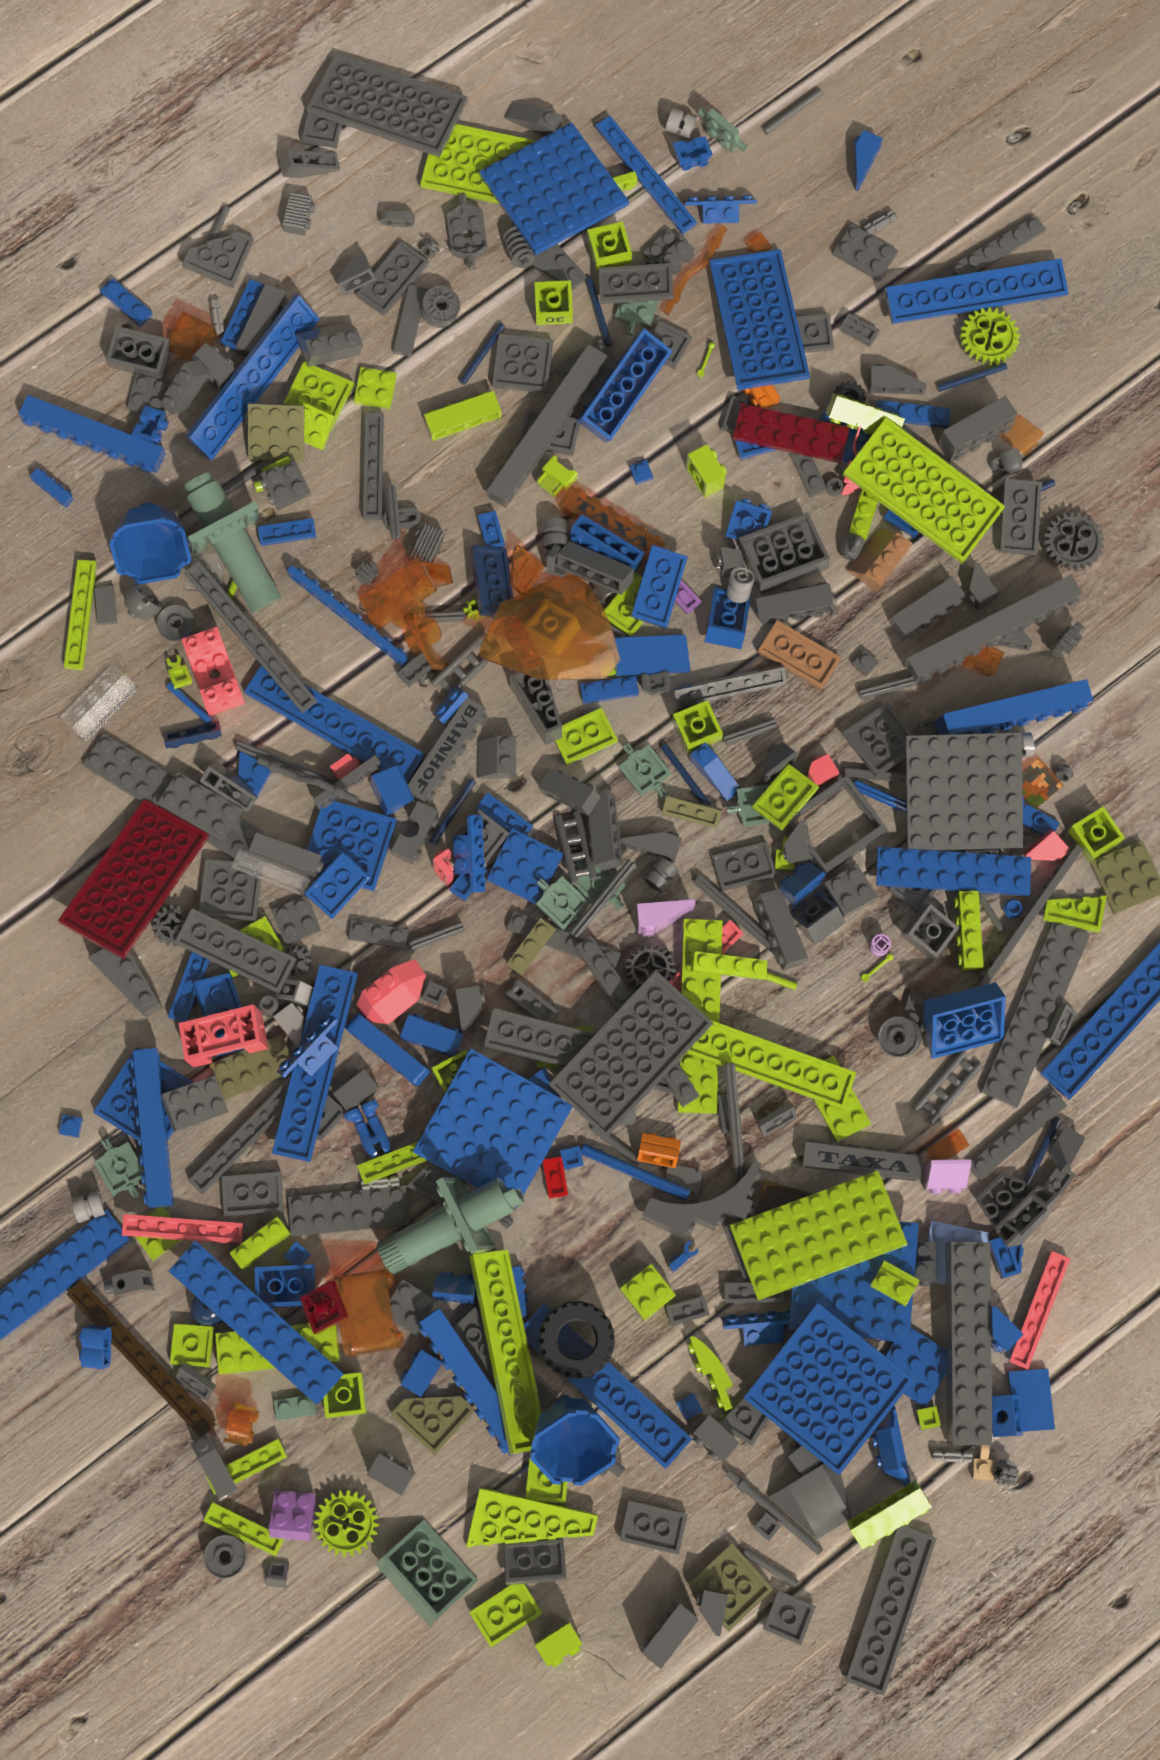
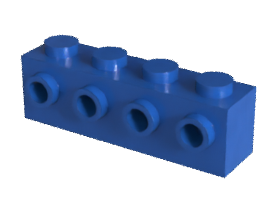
(602, 541)

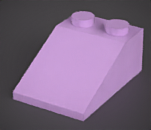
(659, 915)
(946, 1175)

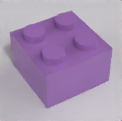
(292, 1515)

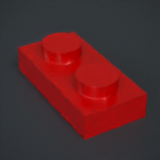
(555, 1177)

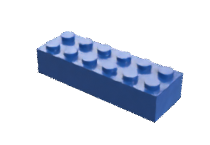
(624, 385)

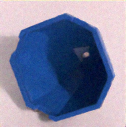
(149, 544)
(573, 1442)

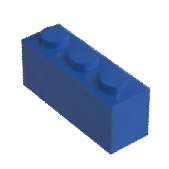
(432, 1035)

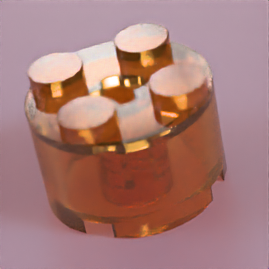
(240, 1424)

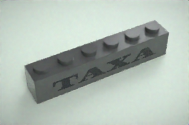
(861, 1161)

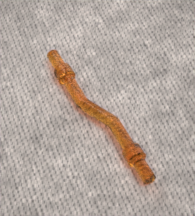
(714, 244)

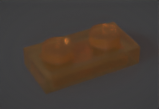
(948, 1146)

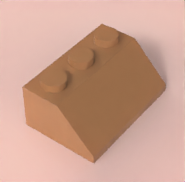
(880, 558)

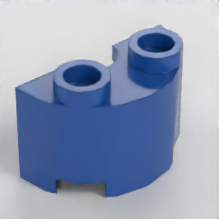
(692, 153)
(151, 425)

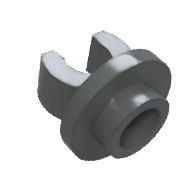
(432, 245)

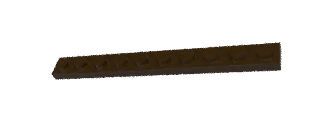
(142, 1360)

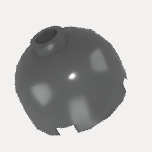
(141, 603)

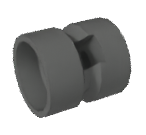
(554, 533)
(661, 872)

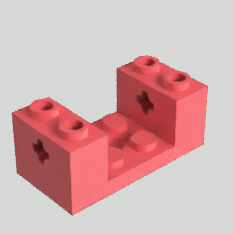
(208, 654)
(242, 1029)

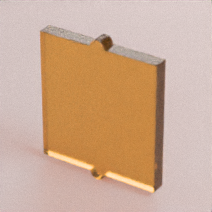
(1023, 435)

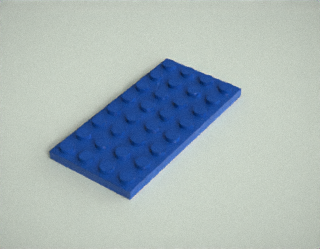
(759, 319)

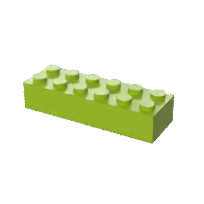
(238, 1356)

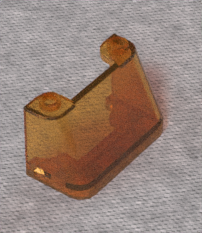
(369, 1312)

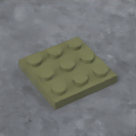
(276, 431)
(1127, 877)
(735, 1576)

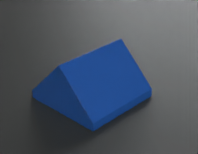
(391, 790)

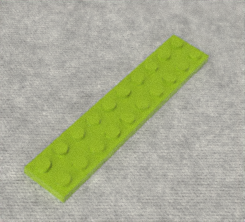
(703, 993)
(775, 1064)
(507, 1347)

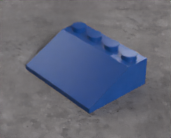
(964, 1019)

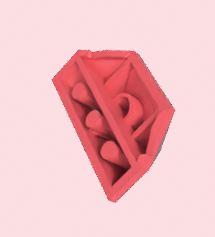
(392, 993)

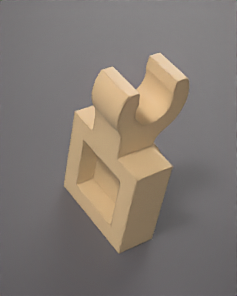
(983, 1466)

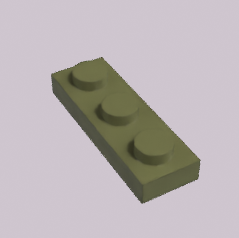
(692, 811)
(531, 946)

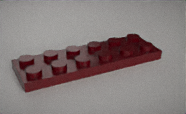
(791, 433)

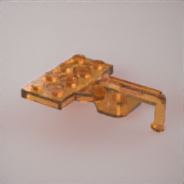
(396, 601)

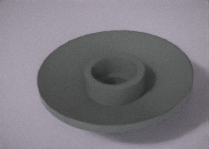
(172, 615)

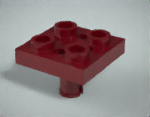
(318, 1307)

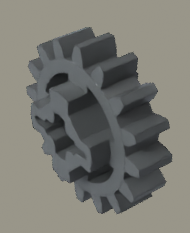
(1068, 640)
(165, 926)

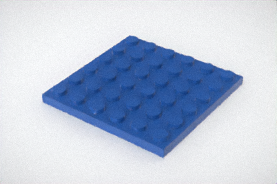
(554, 188)
(492, 1125)
(854, 1302)
(828, 1388)

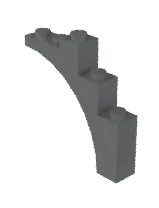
(679, 1217)

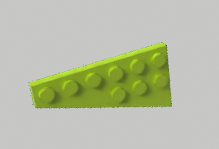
(516, 1519)

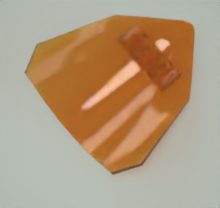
(553, 633)

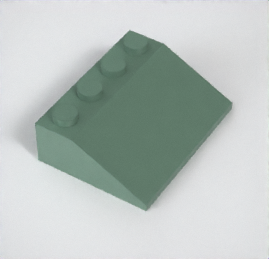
(426, 1572)

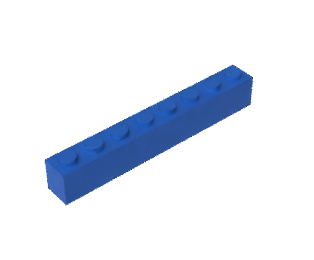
(92, 434)
(153, 1128)
(465, 1373)

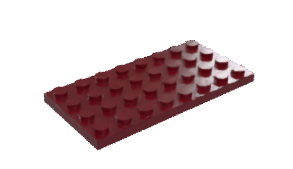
(133, 879)

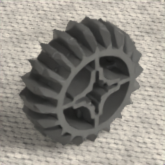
(641, 968)

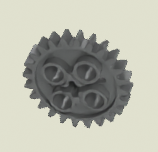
(1056, 537)

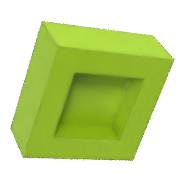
(928, 1418)

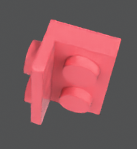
(443, 867)

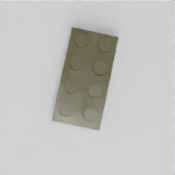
(250, 1070)

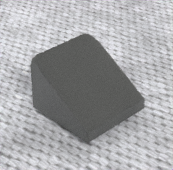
(277, 1574)

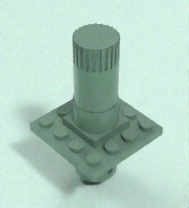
(227, 534)
(461, 1217)

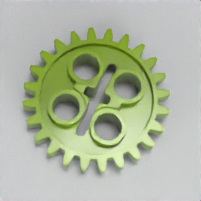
(1005, 340)
(340, 1541)

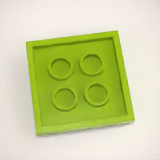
(320, 389)

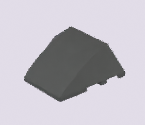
(1015, 1207)
(815, 1501)

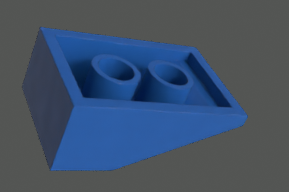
(726, 620)
(284, 1284)
(454, 1289)

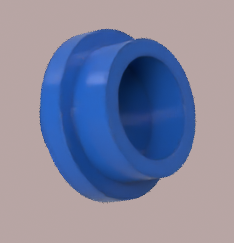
(1013, 908)

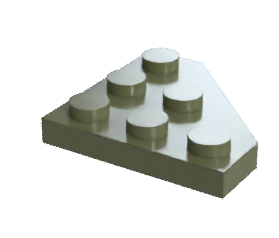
(433, 1418)

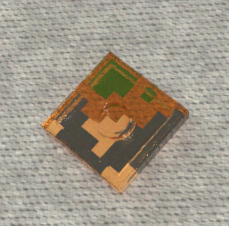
(1039, 783)

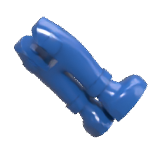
(366, 1138)

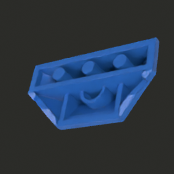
(890, 1449)

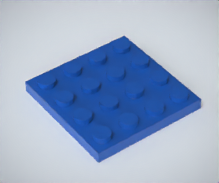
(357, 833)
(118, 1102)

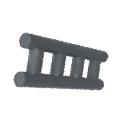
(453, 666)
(571, 857)
(947, 1099)

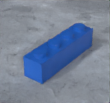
(53, 489)
(520, 1285)

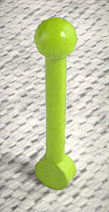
(700, 373)
(865, 977)

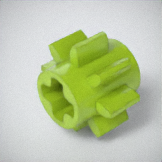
(472, 614)

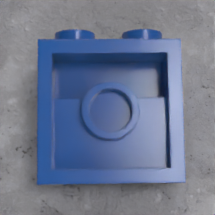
(747, 519)

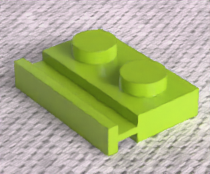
(895, 1283)

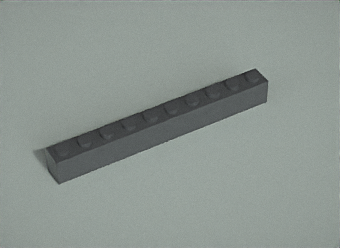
(547, 425)
(994, 628)

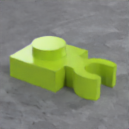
(178, 674)

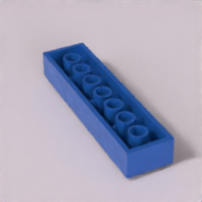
(1017, 710)

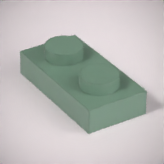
(294, 1408)

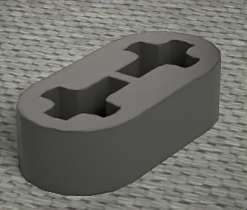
(397, 218)

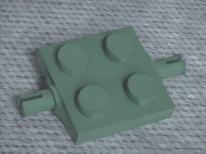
(722, 131)
(636, 314)
(644, 770)
(746, 799)
(592, 889)
(561, 902)
(120, 1168)

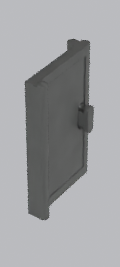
(686, 1177)

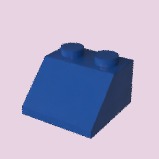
(801, 883)
(1003, 1331)

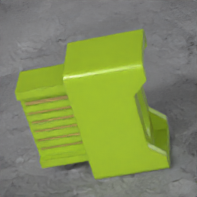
(556, 477)

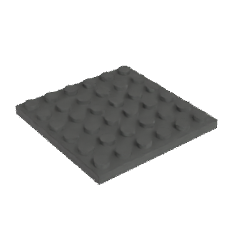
(964, 791)

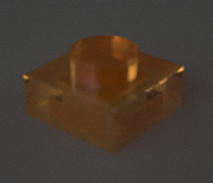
(758, 243)

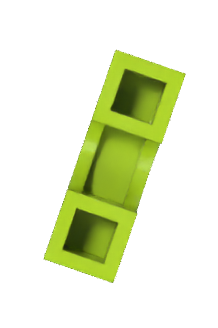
(260, 1242)

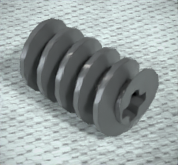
(518, 249)

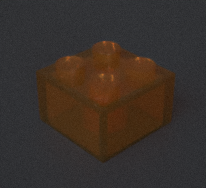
(190, 335)

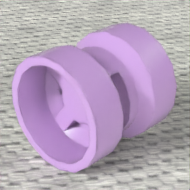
(877, 947)

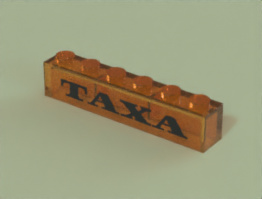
(577, 502)

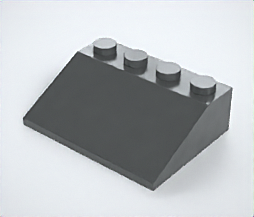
(784, 553)

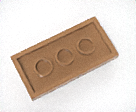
(799, 655)

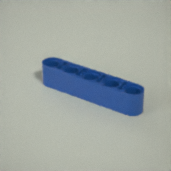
(387, 1050)

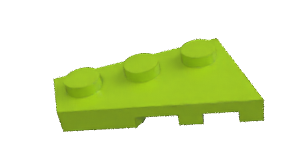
(1081, 913)

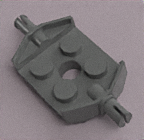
(463, 219)

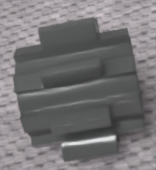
(367, 573)
(1005, 1472)

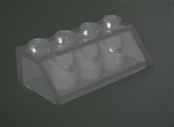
(98, 702)

